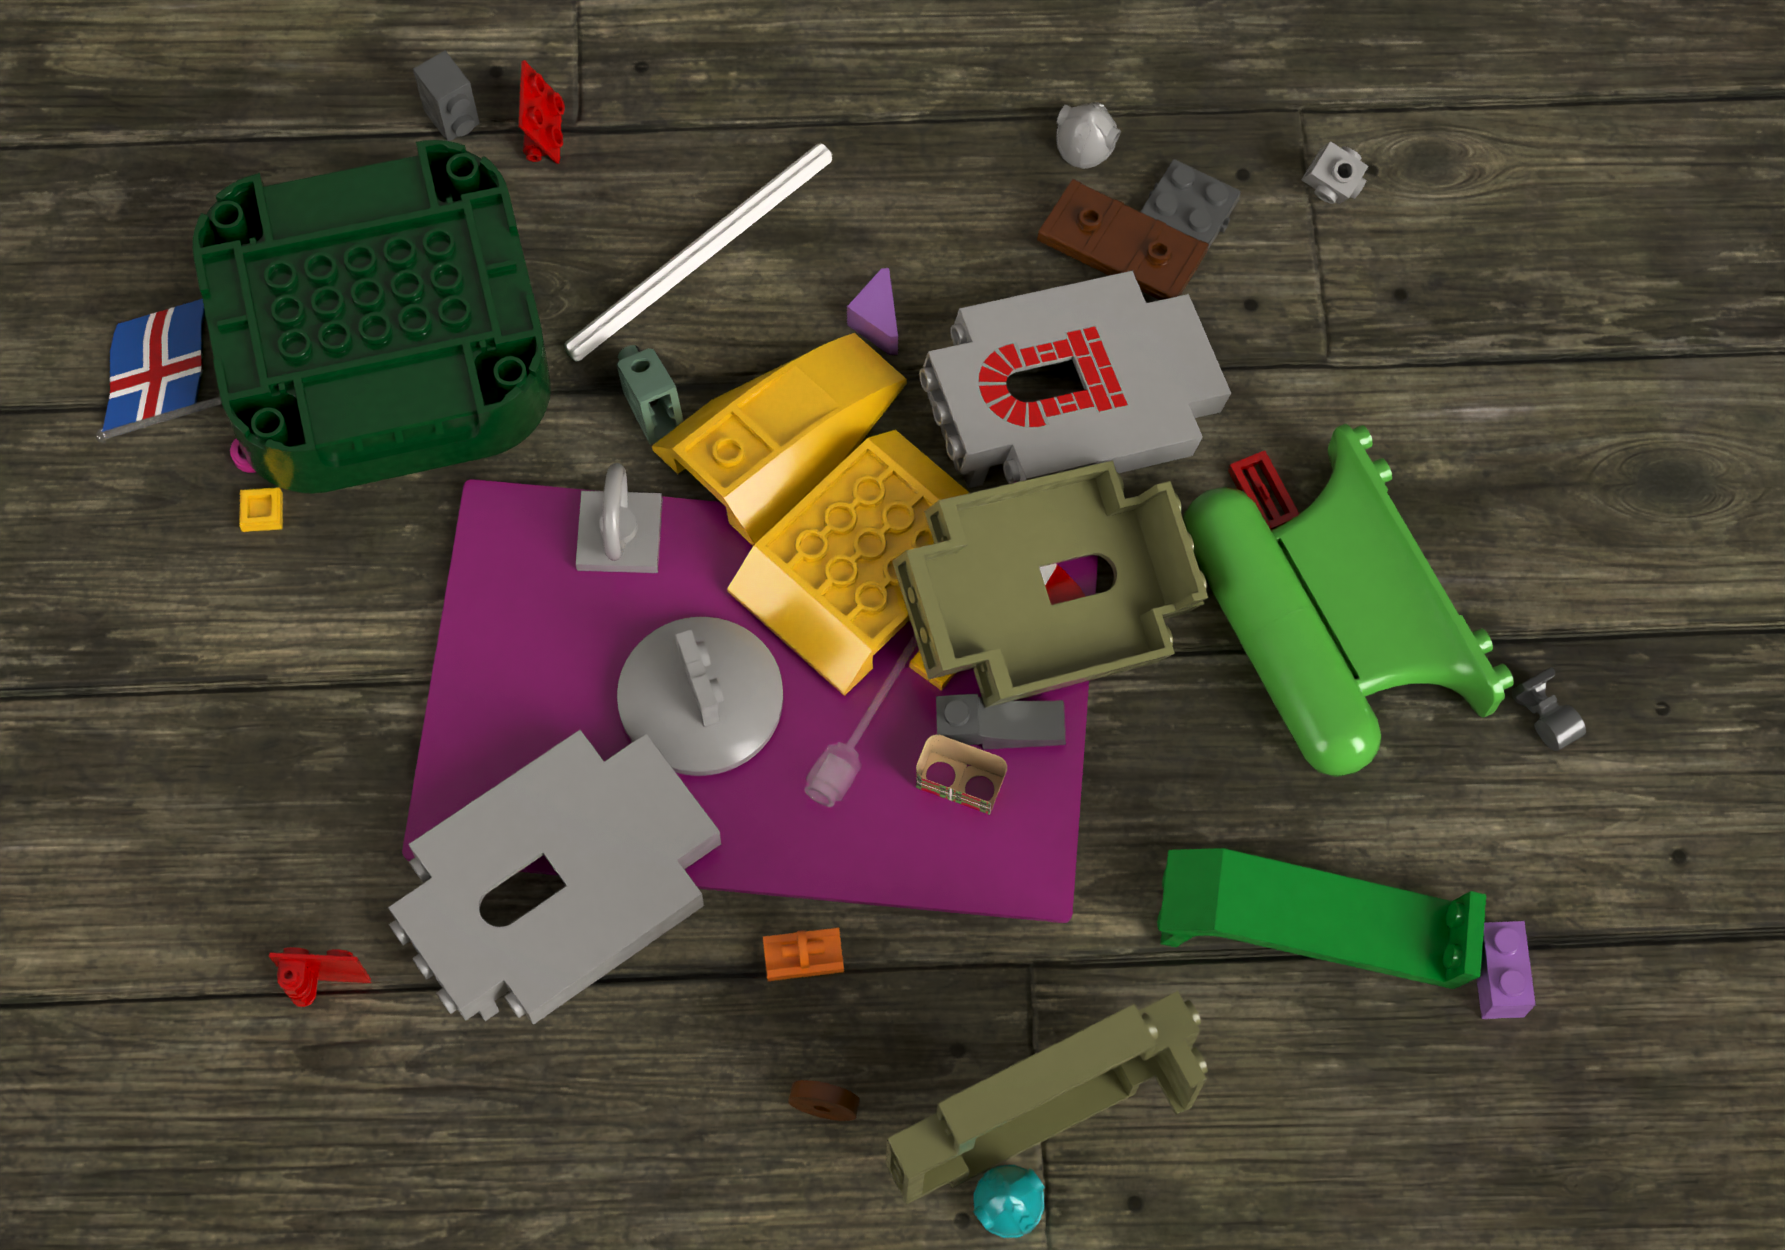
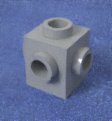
(1336, 174)

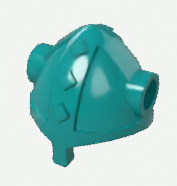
(1009, 1201)

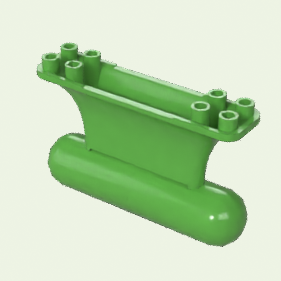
(1338, 607)

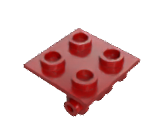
(539, 116)
(301, 971)

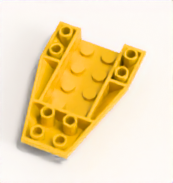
(783, 431)

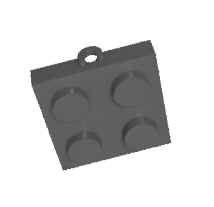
(1192, 202)

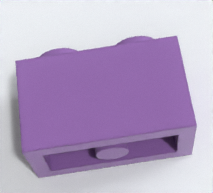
(1506, 975)

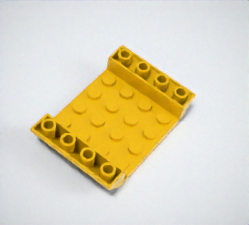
(828, 567)

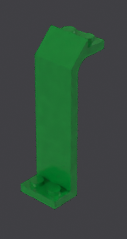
(1321, 916)

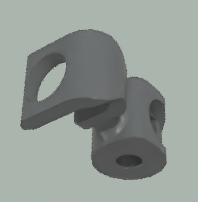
(1557, 723)

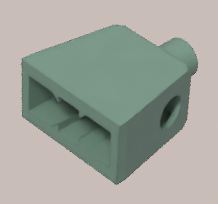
(646, 380)

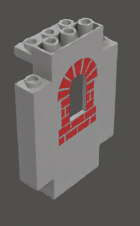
(1140, 370)

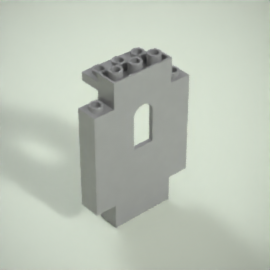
(611, 834)

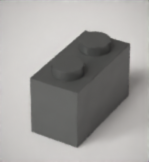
(446, 96)

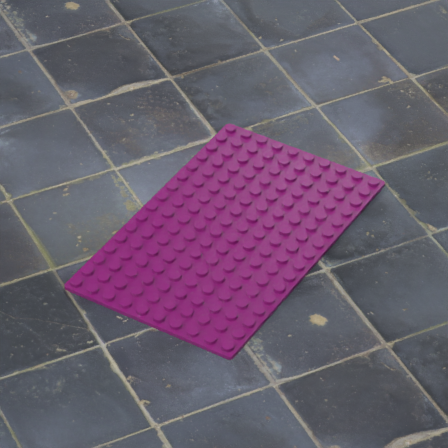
(540, 654)

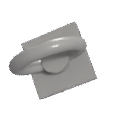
(619, 527)

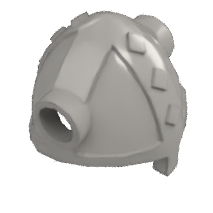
(1086, 134)

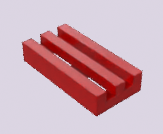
(1275, 482)

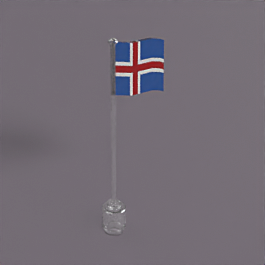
(155, 370)

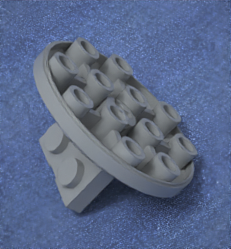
(701, 694)

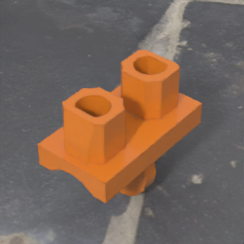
(803, 954)

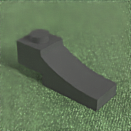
(1003, 725)

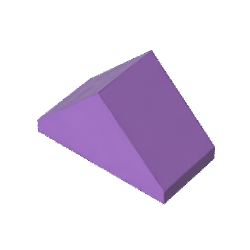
(874, 313)

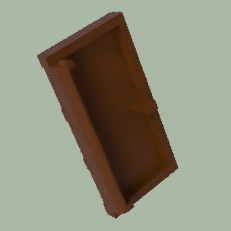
(1122, 240)

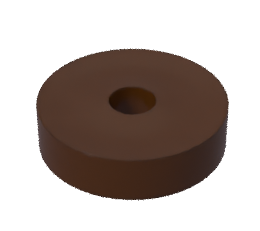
(824, 1100)

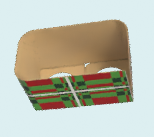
(958, 755)

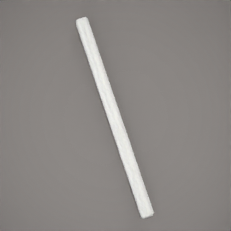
(697, 252)

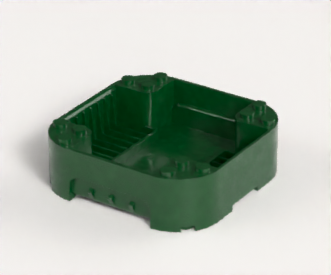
(372, 319)

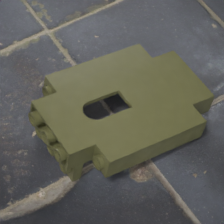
(984, 602)
(1051, 1095)

